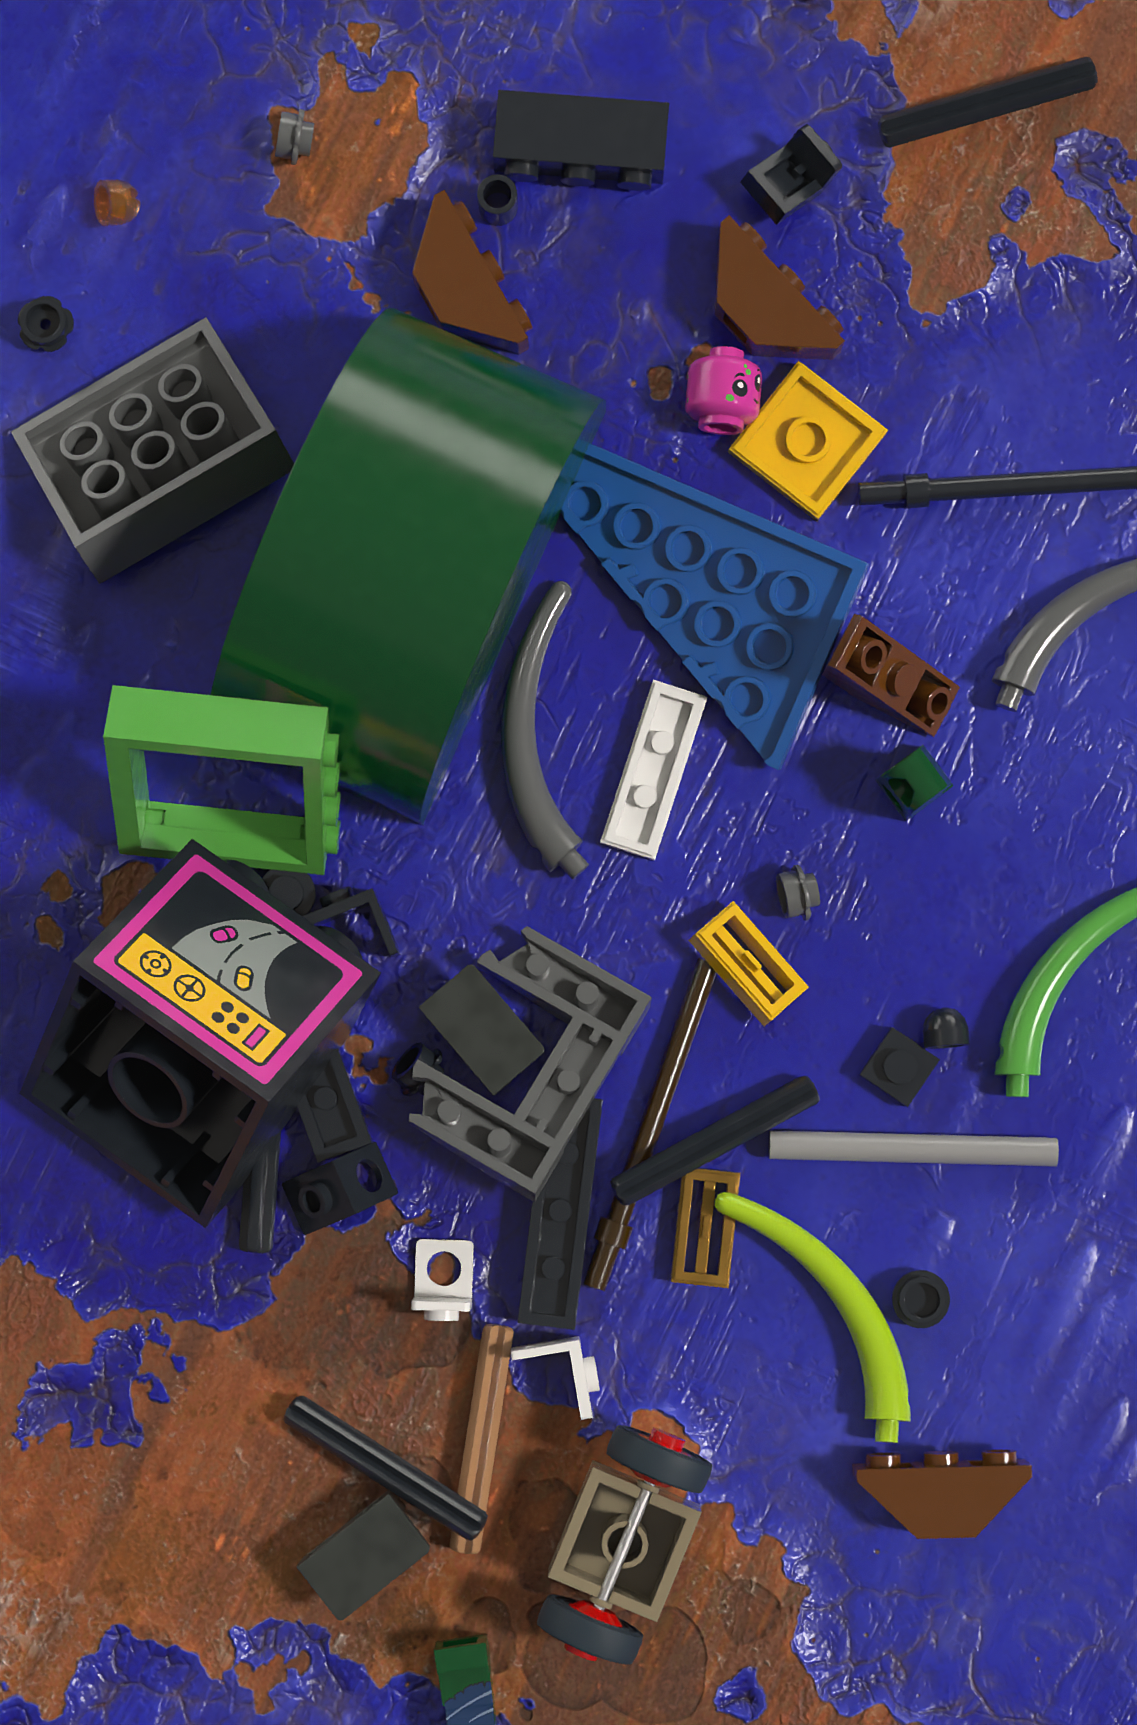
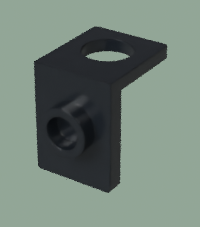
(345, 902)
(334, 1190)

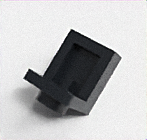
(792, 175)

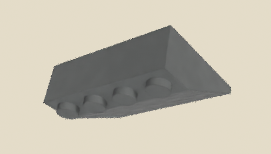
(153, 450)

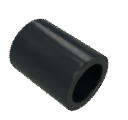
(497, 184)

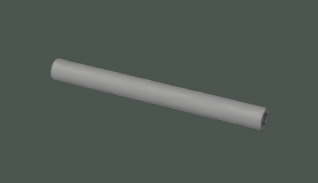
(913, 1148)

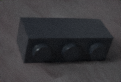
(580, 139)

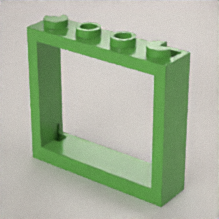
(230, 730)

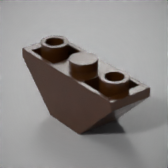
(463, 283)
(765, 301)
(890, 677)
(943, 1493)

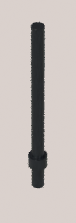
(918, 490)

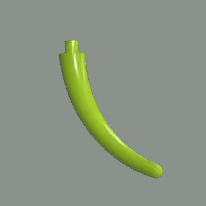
(877, 1350)

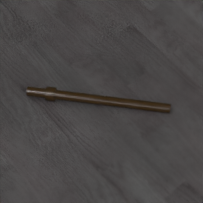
(614, 1229)

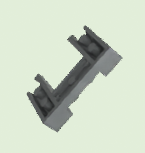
(601, 1022)

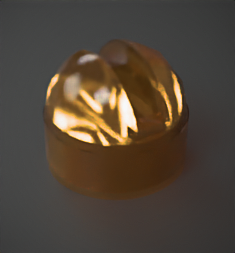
(115, 202)

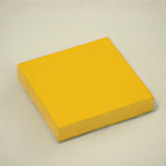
(807, 441)

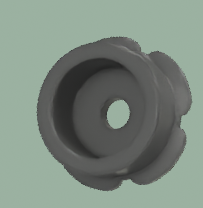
(294, 136)
(797, 892)

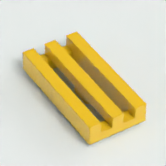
(742, 970)

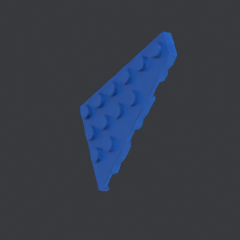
(725, 588)

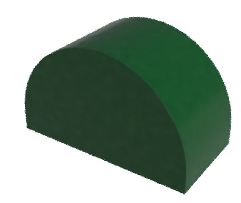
(406, 550)

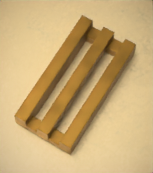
(700, 1277)

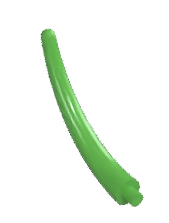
(1033, 1005)

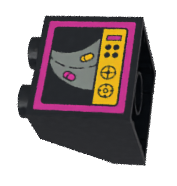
(196, 1029)

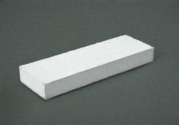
(653, 770)

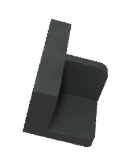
(482, 1028)
(364, 1556)

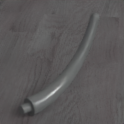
(1052, 625)
(523, 774)

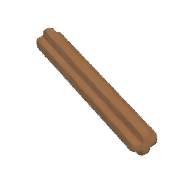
(483, 1425)

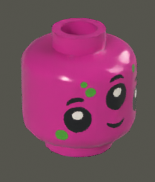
(723, 391)

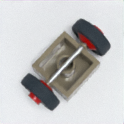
(624, 1543)

